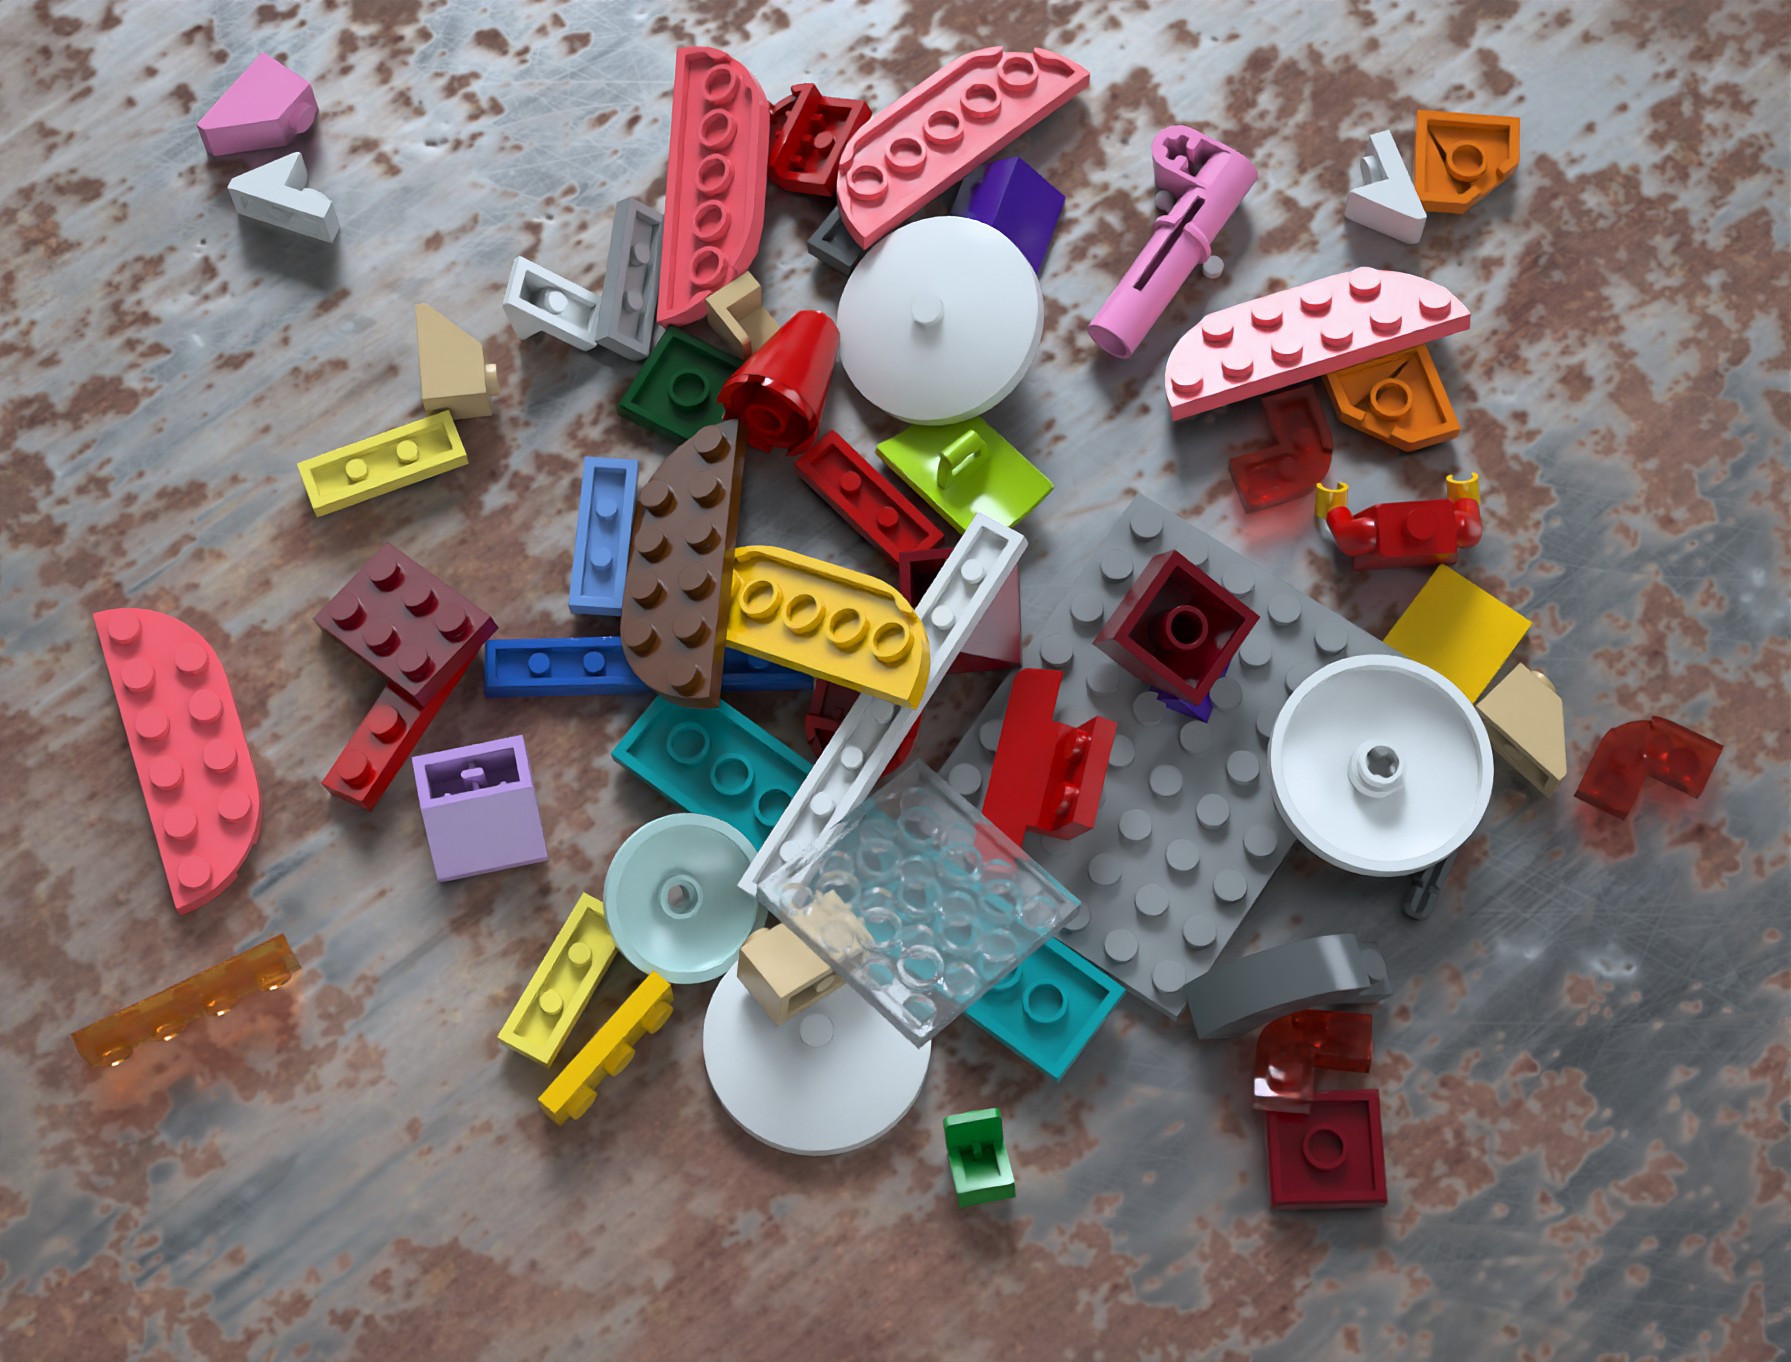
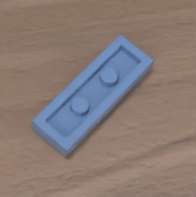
(603, 535)

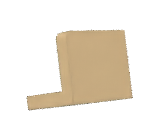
(739, 316)

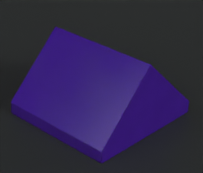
(1014, 202)

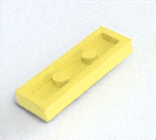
(382, 463)
(561, 985)

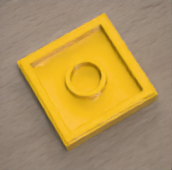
(1458, 631)

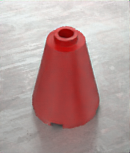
(785, 384)

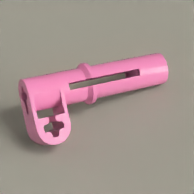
(1180, 237)

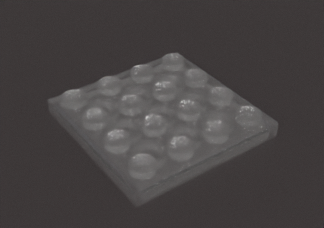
(918, 902)

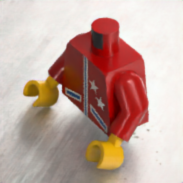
(1404, 531)

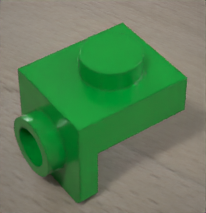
(978, 1157)

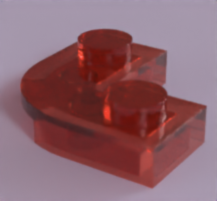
(1295, 462)
(1643, 749)
(1304, 1042)

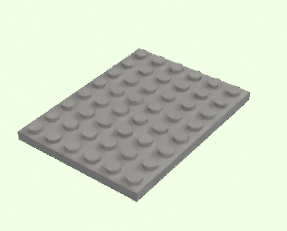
(1185, 803)

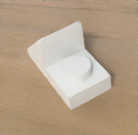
(278, 197)
(1389, 198)
(550, 303)

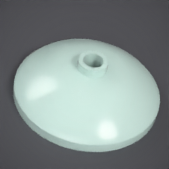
(712, 920)

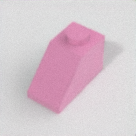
(259, 110)

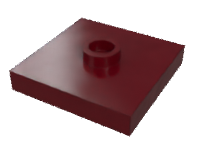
(1327, 1155)

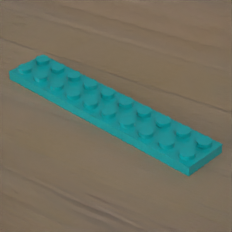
(742, 775)

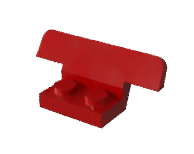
(1043, 770)

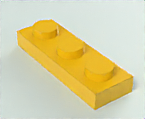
(608, 1050)

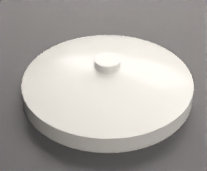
(940, 321)
(1380, 765)
(816, 1080)

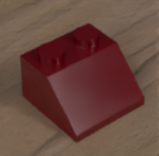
(1176, 628)

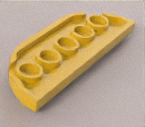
(828, 624)

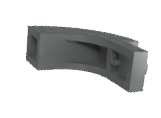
(1285, 981)

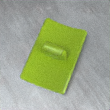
(966, 471)

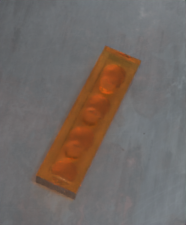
(168, 1011)

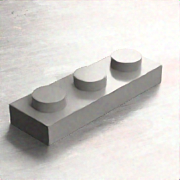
(631, 280)

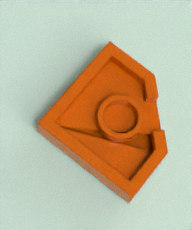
(1462, 157)
(1395, 399)

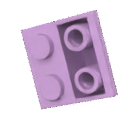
(480, 808)

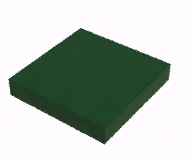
(678, 387)

